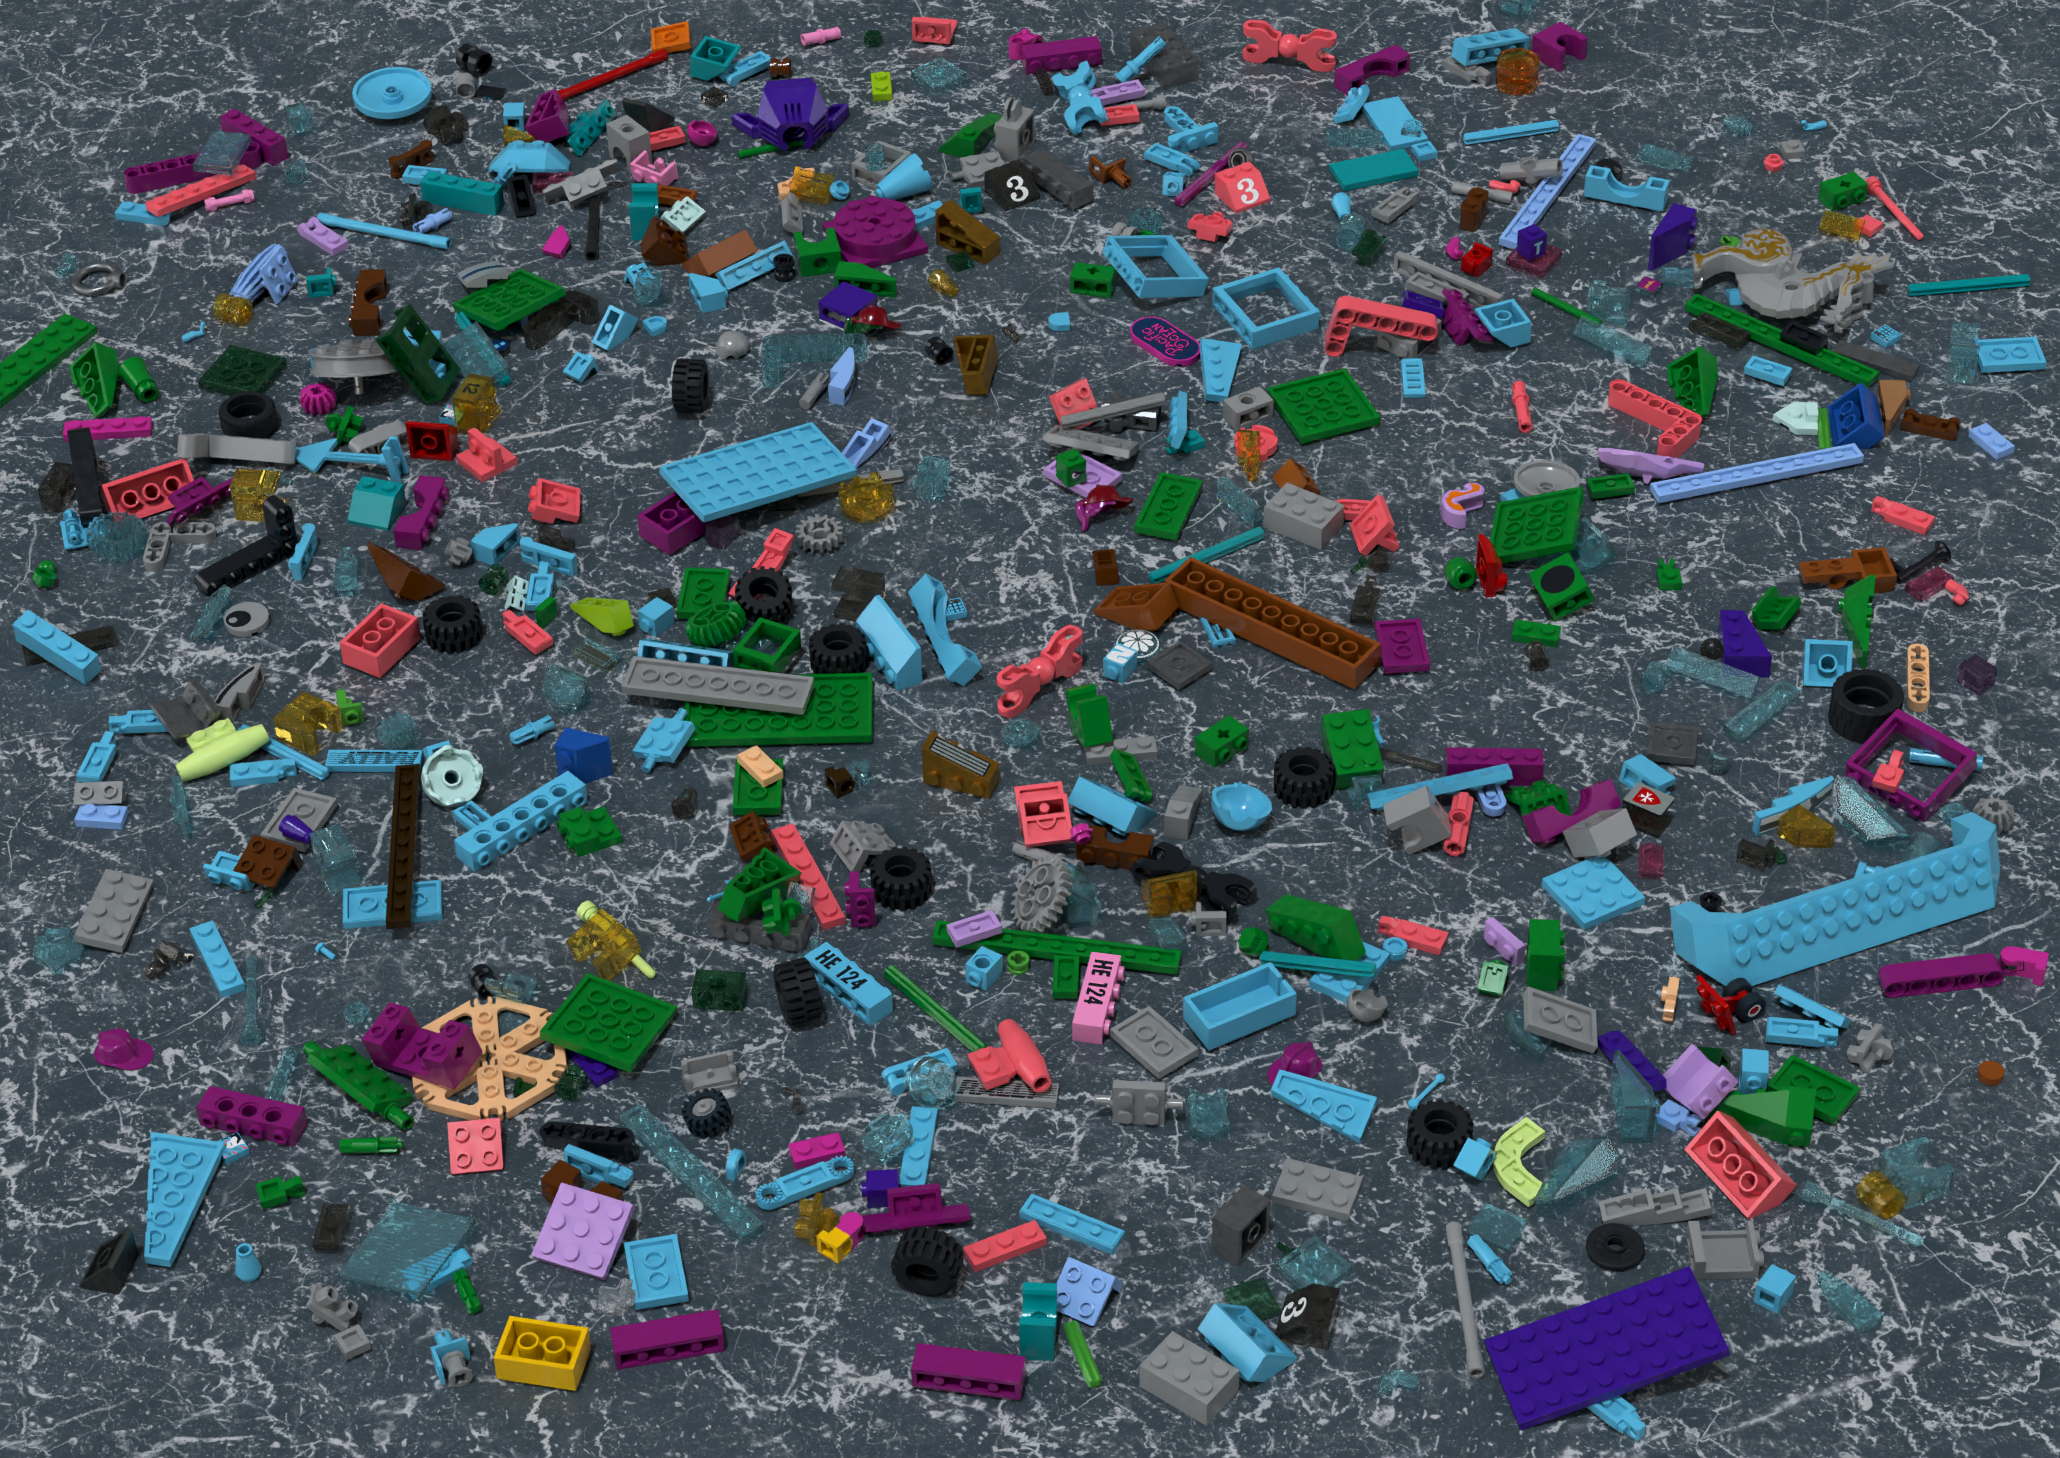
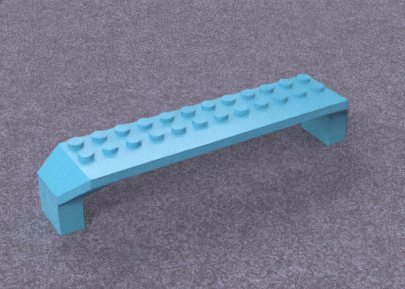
(1846, 914)

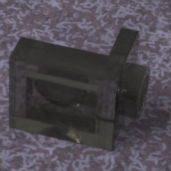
(1756, 855)

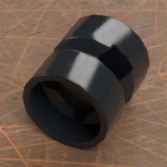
(474, 59)

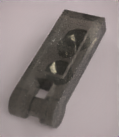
(1719, 330)

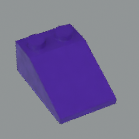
(1673, 236)

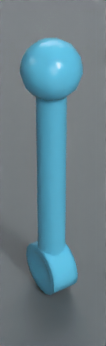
(1413, 1103)

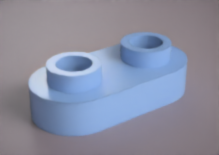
(1491, 799)

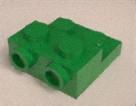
(588, 830)

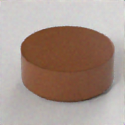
(1990, 1073)

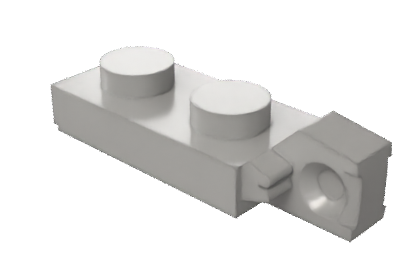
(1469, 72)
(791, 214)

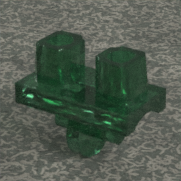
(1368, 247)

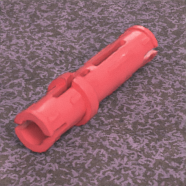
(1521, 401)

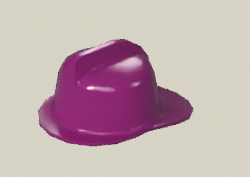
(122, 1051)
(1297, 1059)

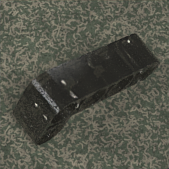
(558, 316)

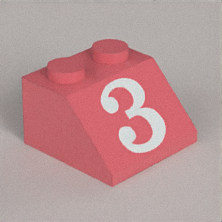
(1241, 187)

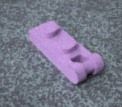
(1119, 92)
(322, 236)

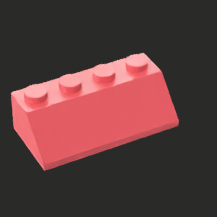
(146, 491)
(1739, 1166)

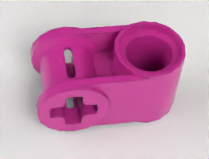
(1023, 37)

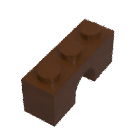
(1116, 855)
(572, 1176)

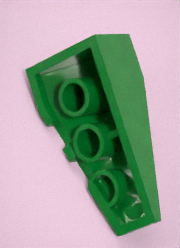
(971, 138)
(96, 377)
(1694, 380)
(1857, 614)

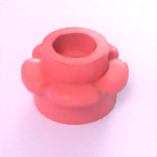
(1773, 162)

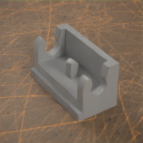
(709, 1072)

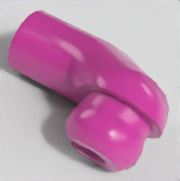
(1452, 249)

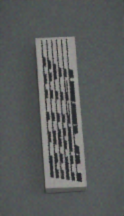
(1012, 1093)

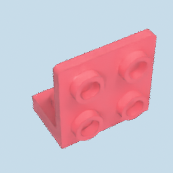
(933, 29)
(475, 1146)

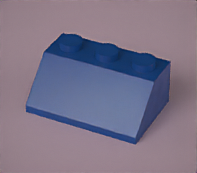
(1856, 418)

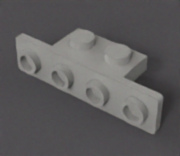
(583, 185)

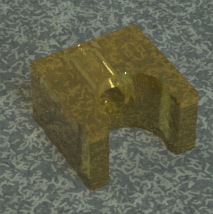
(249, 492)
(301, 718)
(604, 935)

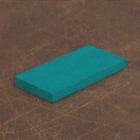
(1373, 169)

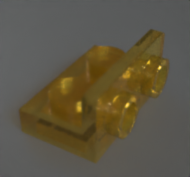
(1249, 453)

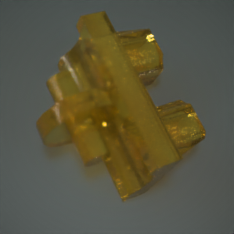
(818, 1219)

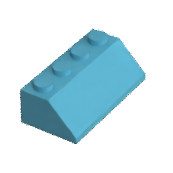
(890, 645)

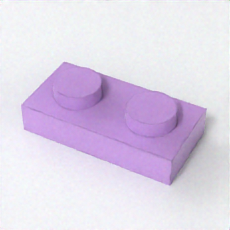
(974, 928)
(1504, 941)

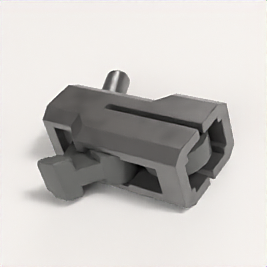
(1143, 419)

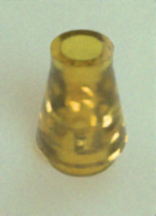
(940, 281)

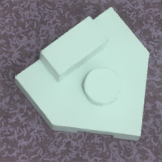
(1799, 417)

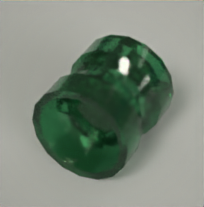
(493, 579)
(570, 1083)

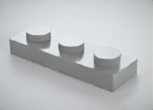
(1431, 287)
(1141, 747)

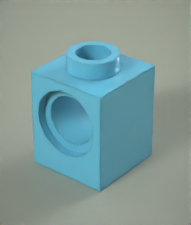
(984, 968)
(1475, 1158)

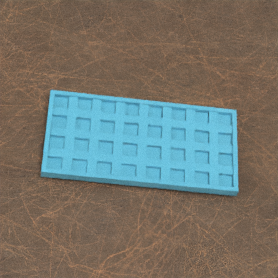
(757, 471)

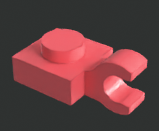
(1890, 776)

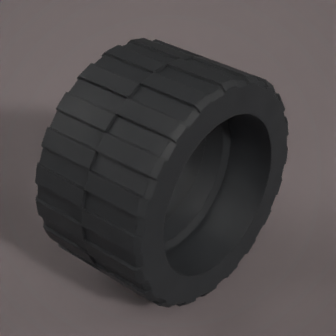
(1863, 688)

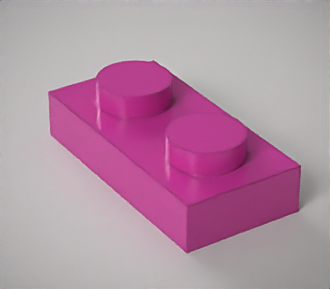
(816, 1150)

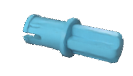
(505, 172)
(531, 730)

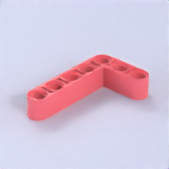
(1376, 316)
(1680, 425)

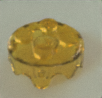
(879, 498)

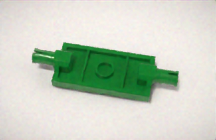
(362, 1081)

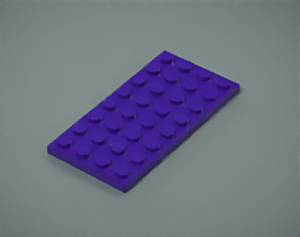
(1606, 1348)

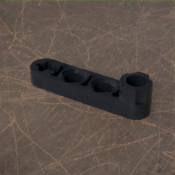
(616, 1139)

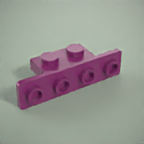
(1461, 320)
(195, 497)
(915, 1207)

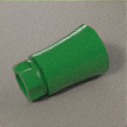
(137, 377)

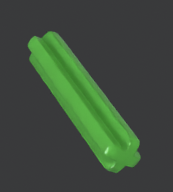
(1824, 434)
(1083, 1354)

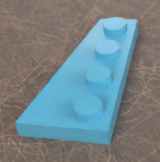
(1218, 367)

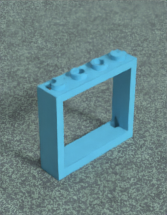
(1191, 279)
(1272, 332)

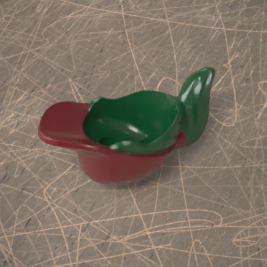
(869, 319)

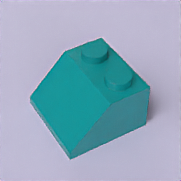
(712, 58)
(376, 503)

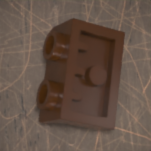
(751, 836)

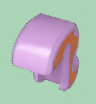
(1458, 502)

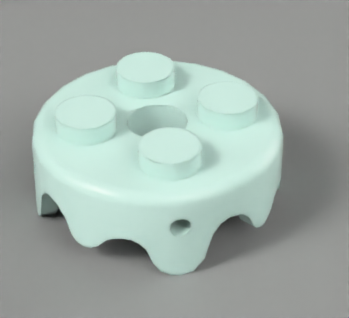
(454, 761)

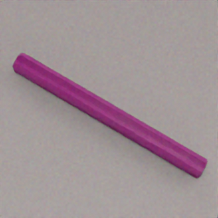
(1205, 178)

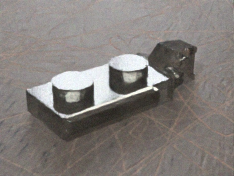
(1365, 602)

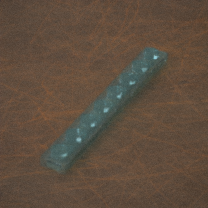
(692, 1173)

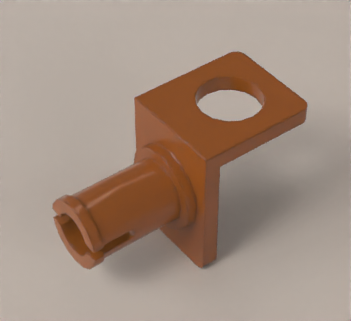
(1110, 172)

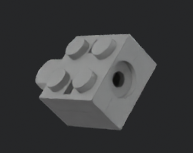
(1014, 131)

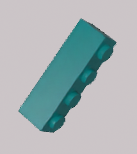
(462, 193)

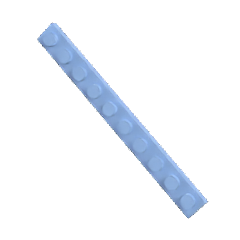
(1548, 190)
(1756, 473)

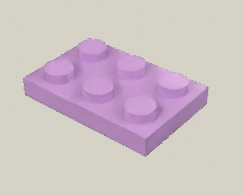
(1095, 474)

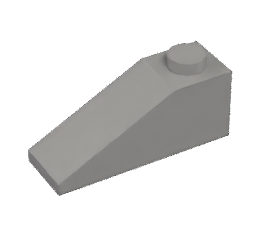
(1182, 812)

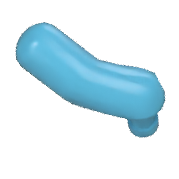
(1814, 126)
(194, 334)

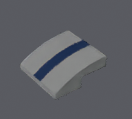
(478, 274)

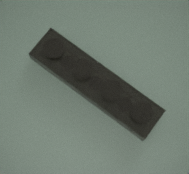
(93, 639)

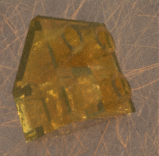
(1169, 893)

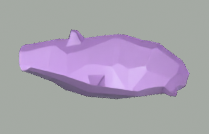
(1647, 465)

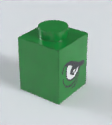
(1071, 468)

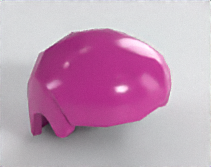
(701, 133)

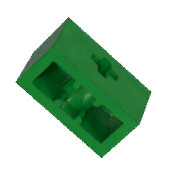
(1843, 191)
(1092, 280)
(1221, 741)

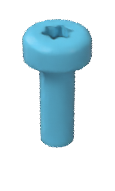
(321, 948)

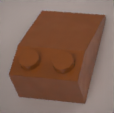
(1139, 605)

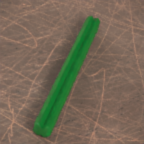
(933, 1008)

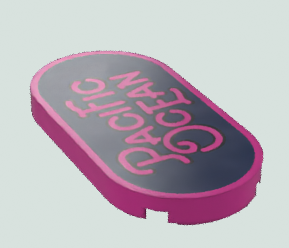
(1165, 341)

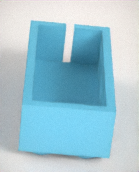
(1239, 1006)

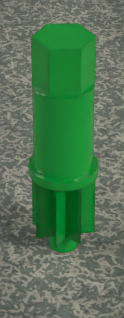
(370, 1145)

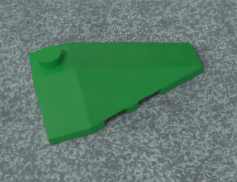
(1775, 1115)

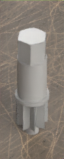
(816, 387)

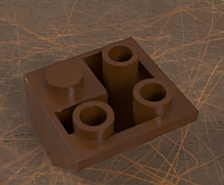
(663, 244)

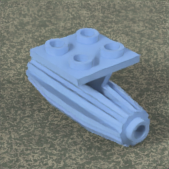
(266, 271)

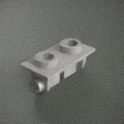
(99, 793)

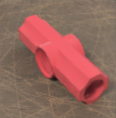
(1459, 823)

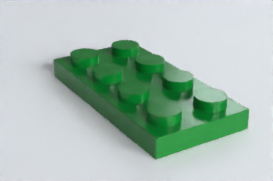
(1168, 506)

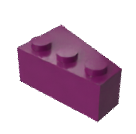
(548, 118)

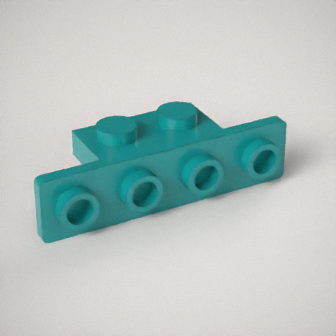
(589, 126)

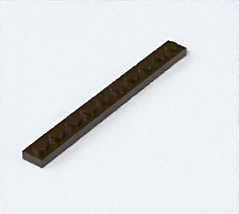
(403, 847)

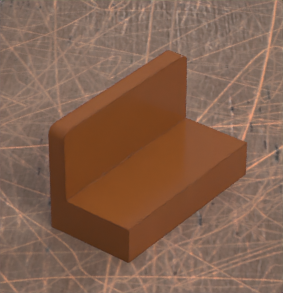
(1297, 475)

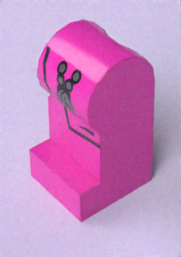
(2024, 963)

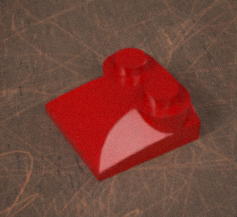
(1489, 568)

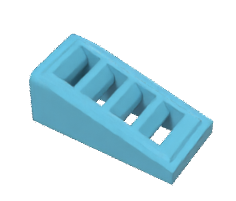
(1412, 376)

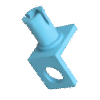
(444, 1346)

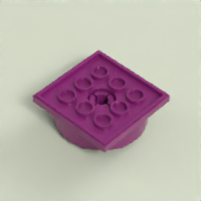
(876, 232)

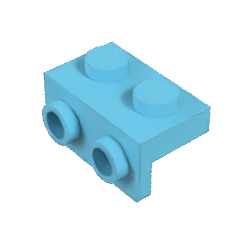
(222, 872)

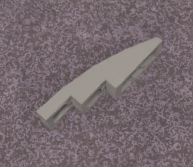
(1659, 1208)

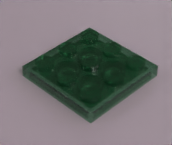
(242, 371)

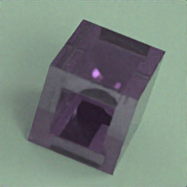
(1977, 674)

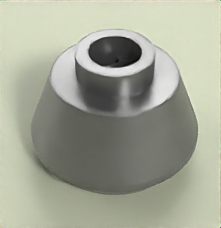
(1240, 156)

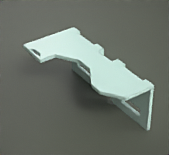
(519, 592)

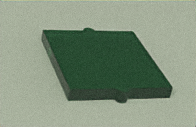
(1255, 1296)

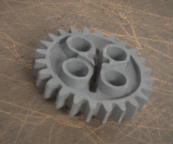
(1041, 894)

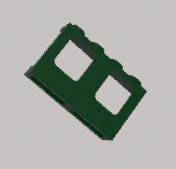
(413, 361)

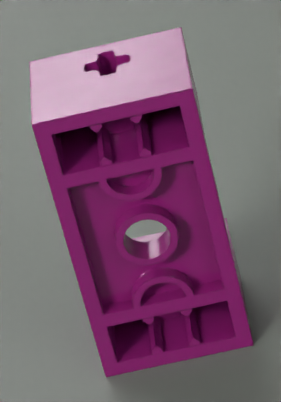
(405, 1048)

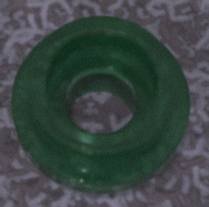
(873, 38)

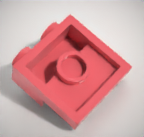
(554, 501)

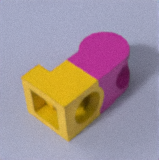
(842, 1238)

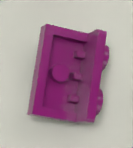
(861, 902)

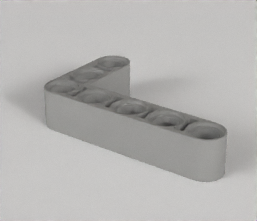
(236, 447)

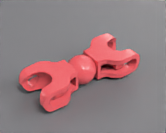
(1306, 48)
(1054, 661)

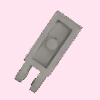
(1395, 204)

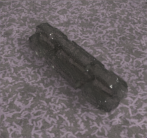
(1044, 81)

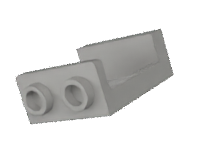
(1724, 1253)

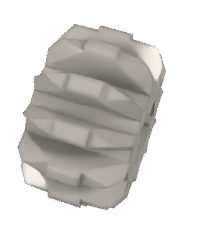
(1997, 812)

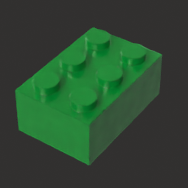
(1351, 745)

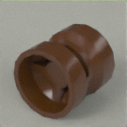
(780, 68)

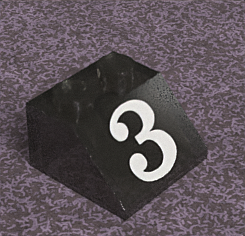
(1011, 185)
(1309, 1316)

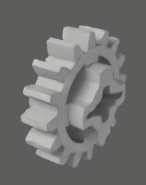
(819, 533)

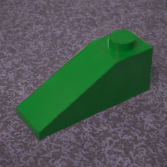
(866, 279)

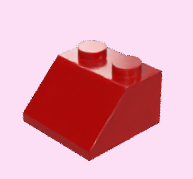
(432, 440)

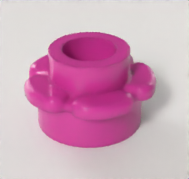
(1081, 833)

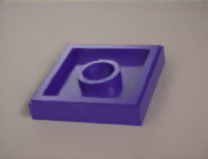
(1422, 303)

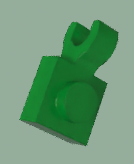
(276, 1191)

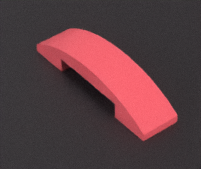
(774, 555)

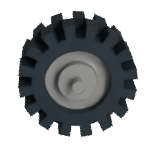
(706, 1112)

